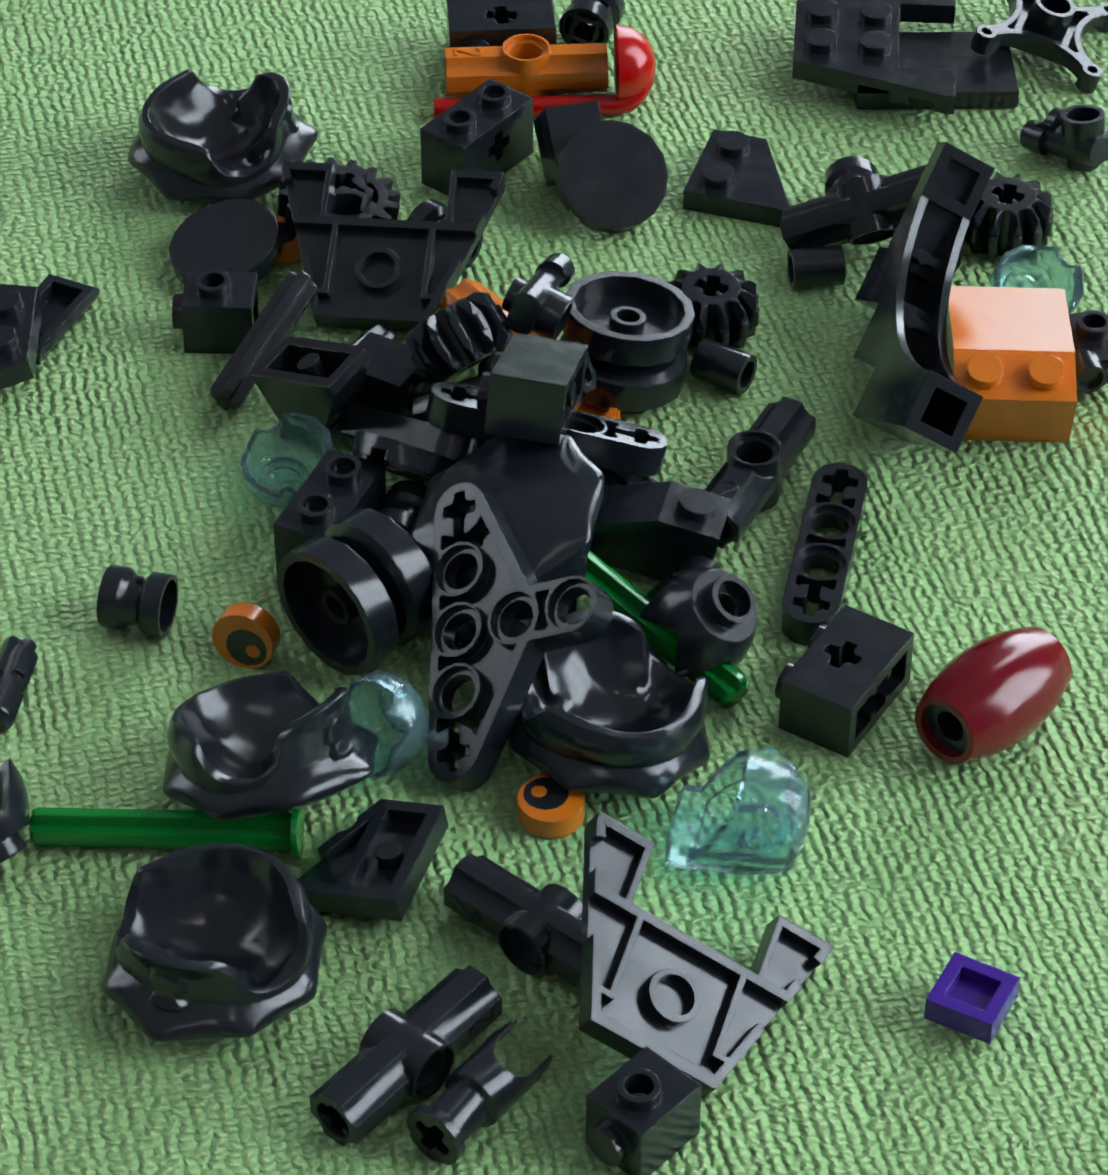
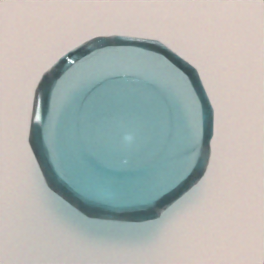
(1039, 268)
(283, 457)
(395, 714)

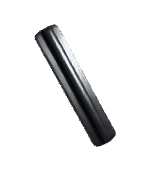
(264, 336)

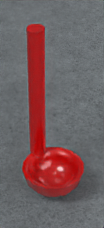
(632, 79)

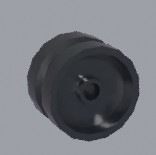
(634, 338)
(357, 591)

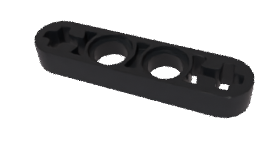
(604, 440)
(822, 551)

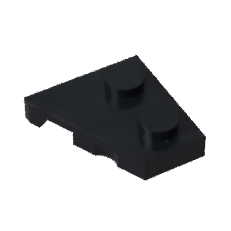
(736, 180)
(377, 860)

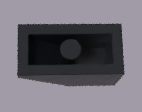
(312, 377)

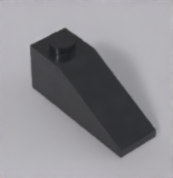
(657, 527)

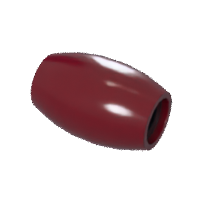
(993, 695)

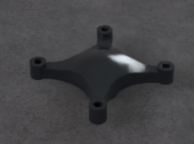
(1048, 31)

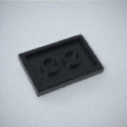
(980, 79)

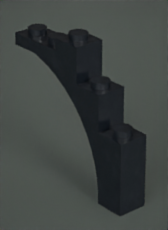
(909, 289)

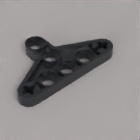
(493, 660)

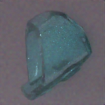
(743, 818)

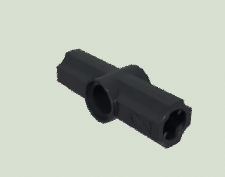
(858, 214)
(759, 462)
(531, 924)
(405, 1055)

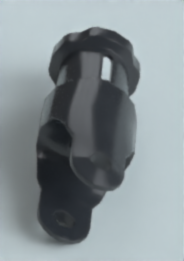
(474, 1097)

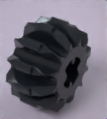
(1010, 216)
(722, 304)
(458, 337)

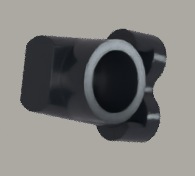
(1072, 134)
(539, 303)
(1091, 349)

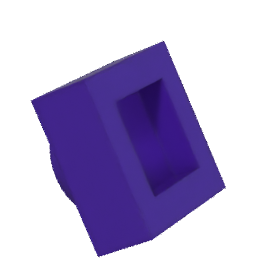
(972, 997)

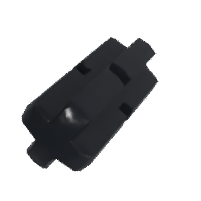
(16, 668)

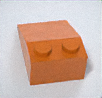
(1016, 355)

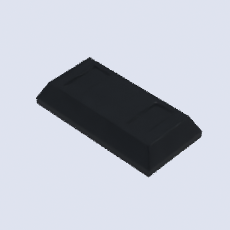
(63, 307)

